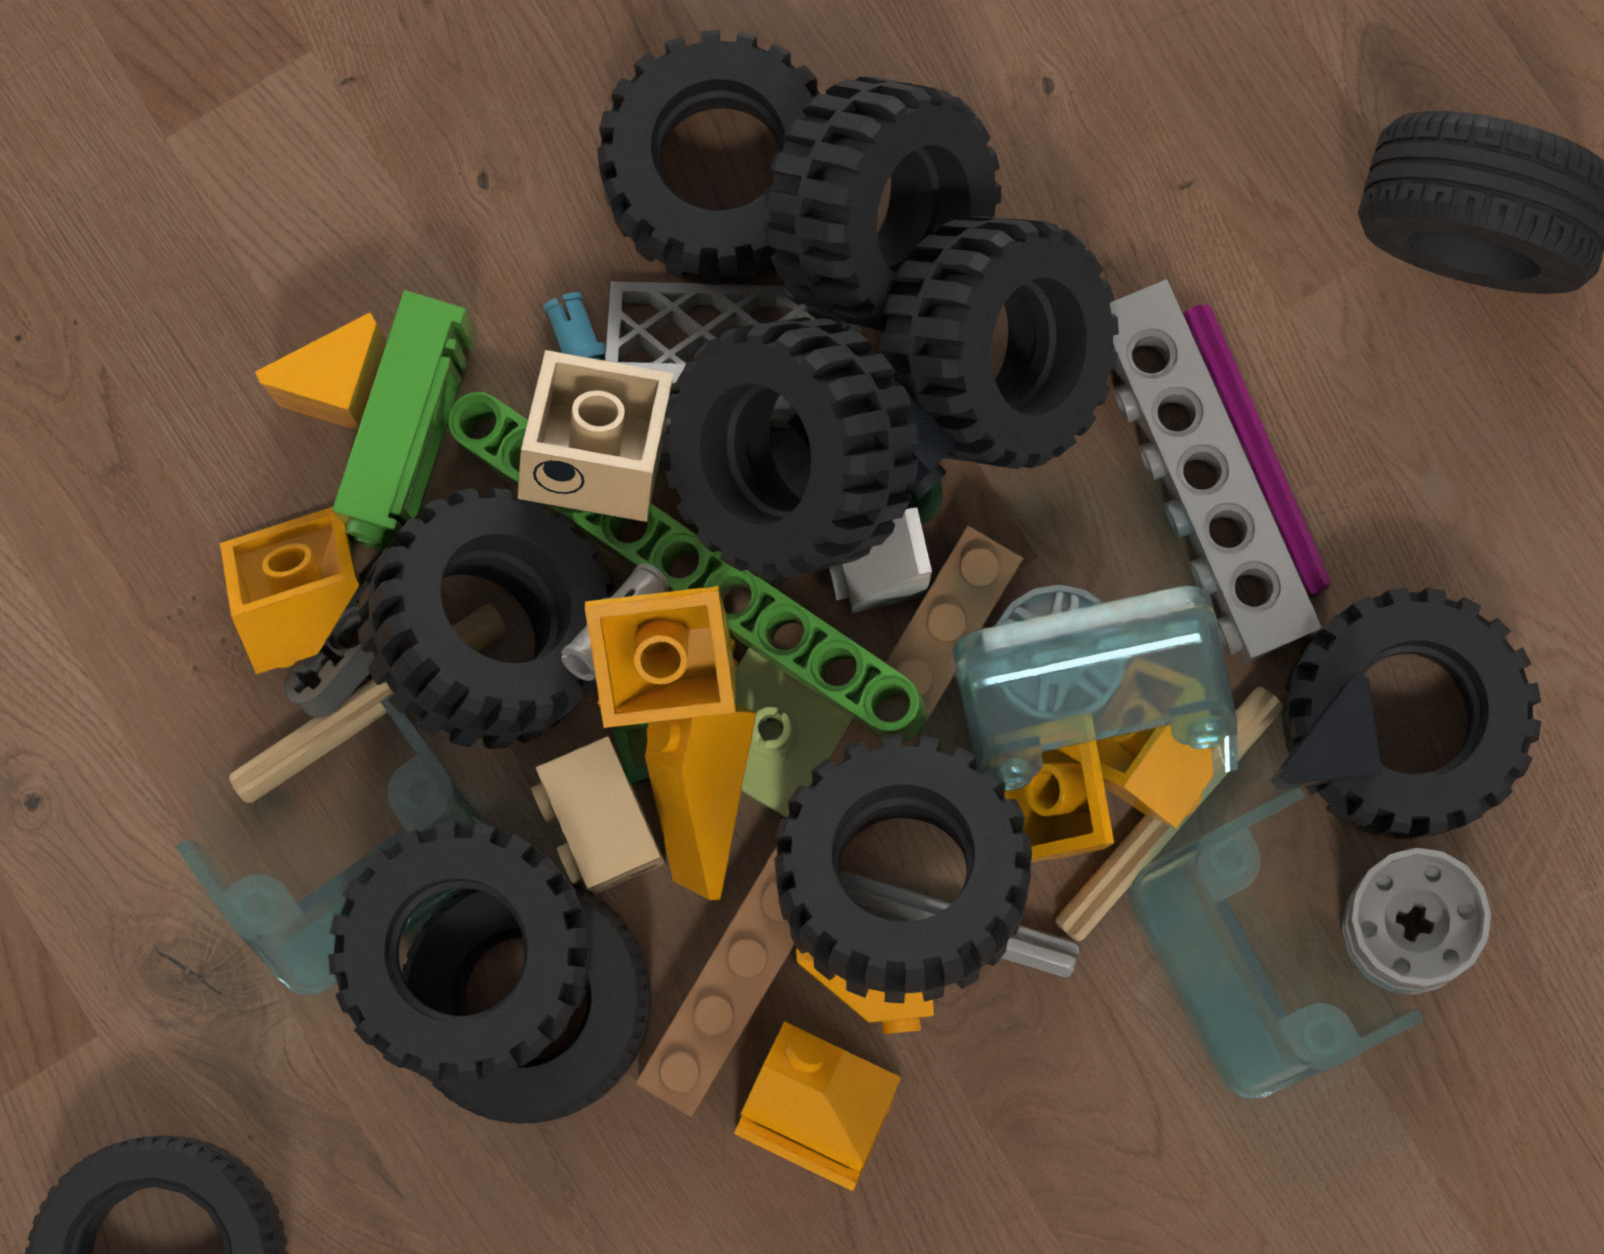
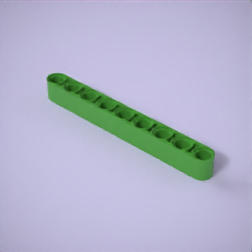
(753, 626)

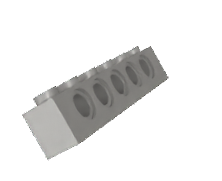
(1287, 616)

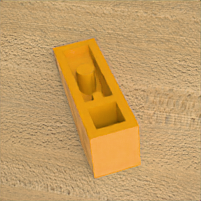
(697, 790)

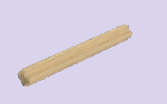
(355, 714)
(1152, 835)

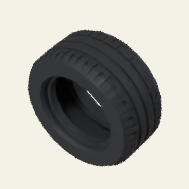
(172, 1163)

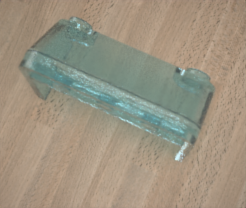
(1094, 679)
(295, 936)
(1219, 976)

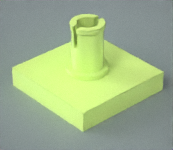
(790, 731)

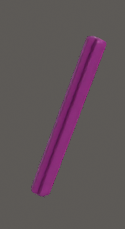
(1257, 447)

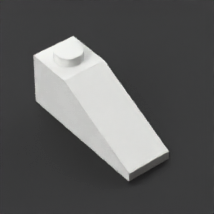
(890, 572)

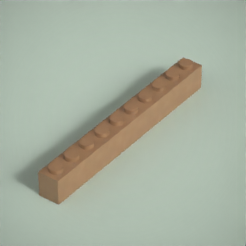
(758, 936)

